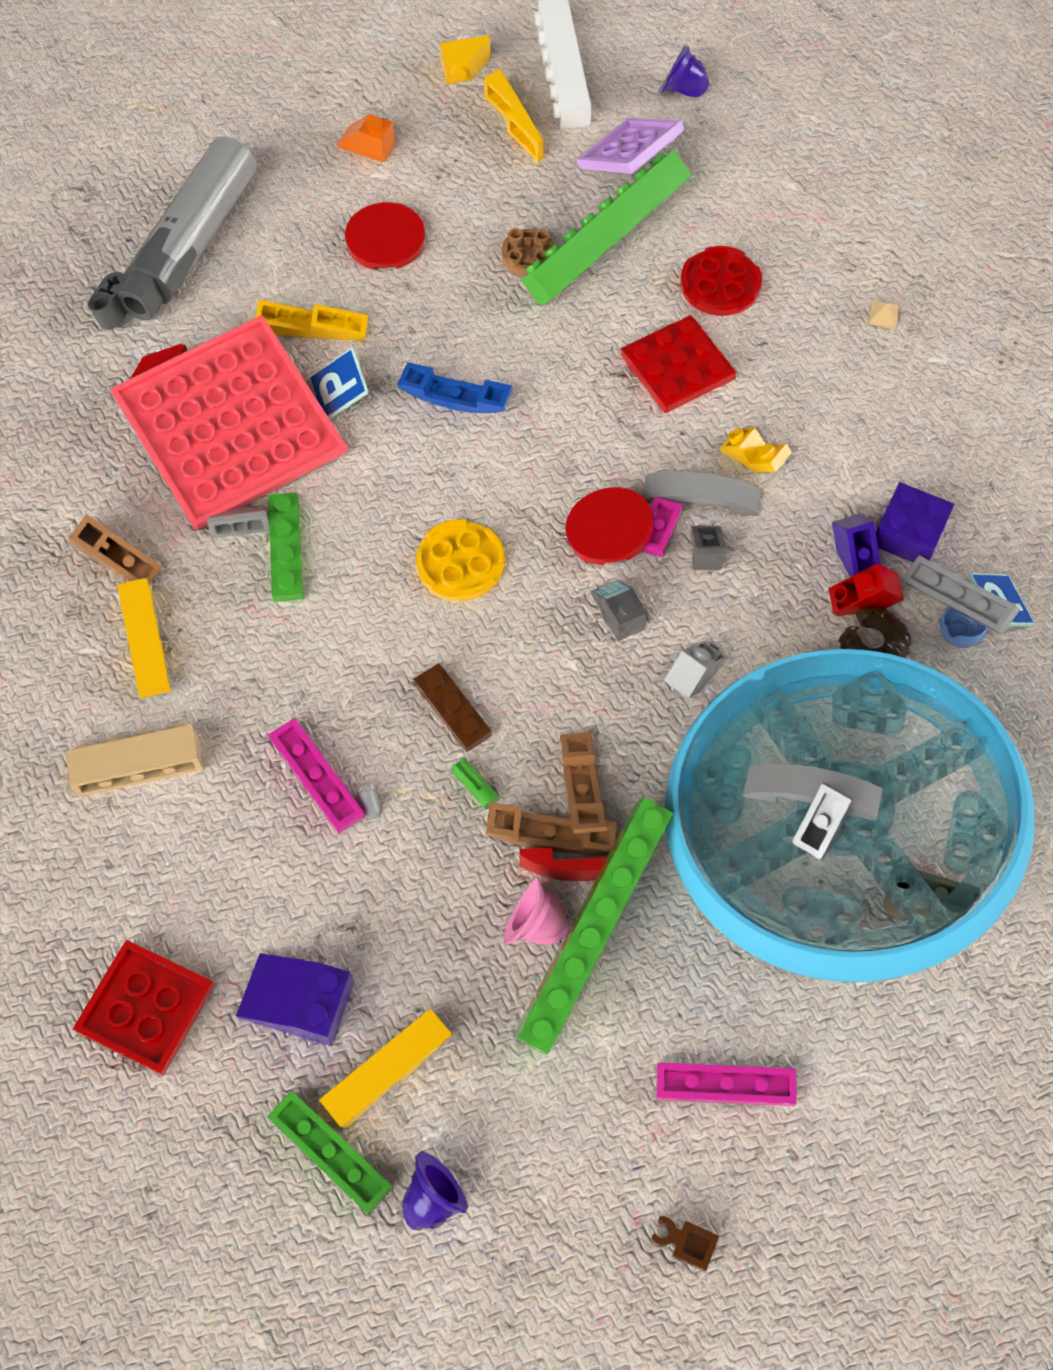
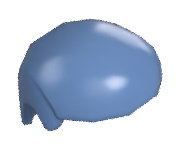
(961, 630)

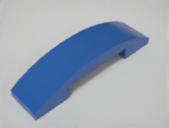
(452, 393)

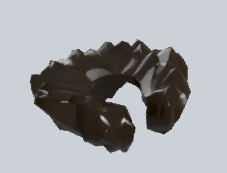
(893, 630)

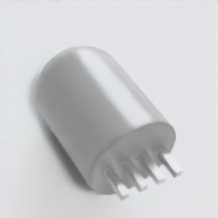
(369, 802)

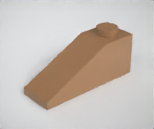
(112, 551)

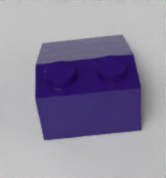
(297, 997)

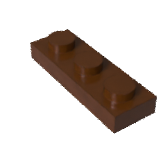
(452, 707)

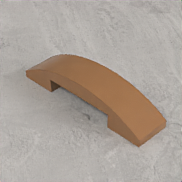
(581, 783)
(545, 831)

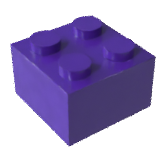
(912, 523)

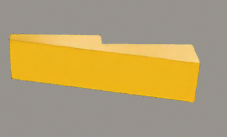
(519, 124)
(320, 322)
(144, 638)
(385, 1068)

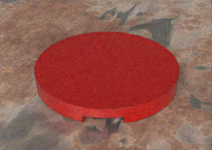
(385, 235)
(721, 281)
(609, 525)

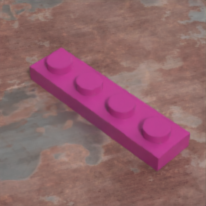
(316, 776)
(726, 1084)

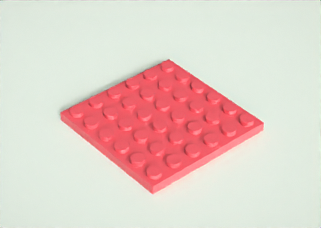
(228, 421)

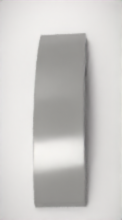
(704, 489)
(802, 783)

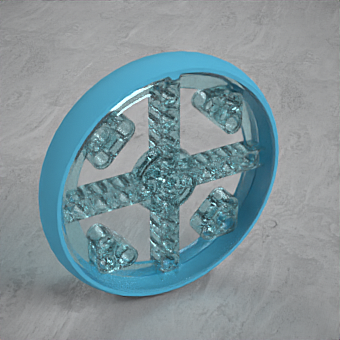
(844, 952)

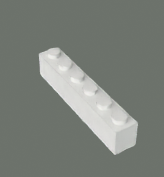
(563, 65)

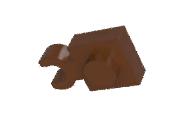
(691, 1244)

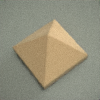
(883, 314)

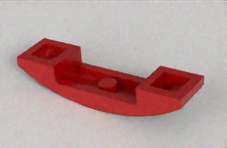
(541, 863)

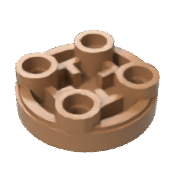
(524, 247)

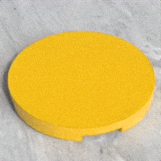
(460, 560)

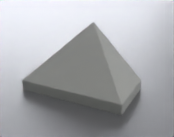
(238, 522)

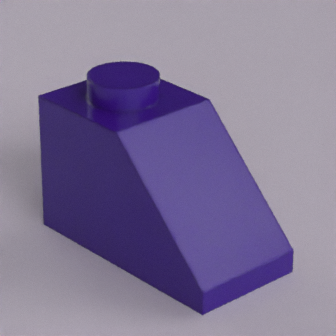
(856, 543)

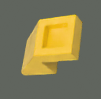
(751, 451)

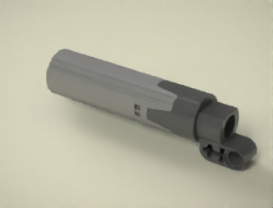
(177, 237)

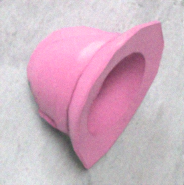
(537, 918)

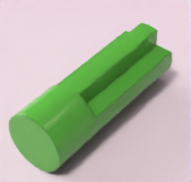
(474, 783)

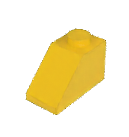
(464, 58)

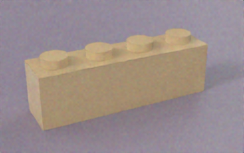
(133, 760)

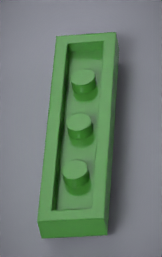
(285, 547)
(330, 1152)

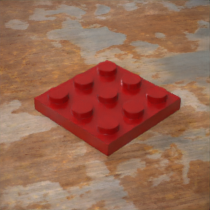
(678, 363)
(144, 1007)

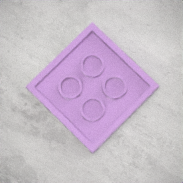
(630, 145)

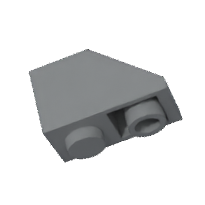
(695, 668)

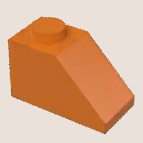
(369, 137)

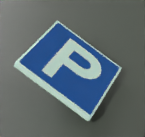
(339, 384)
(1004, 587)

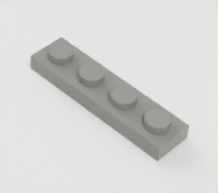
(961, 595)

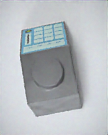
(620, 609)

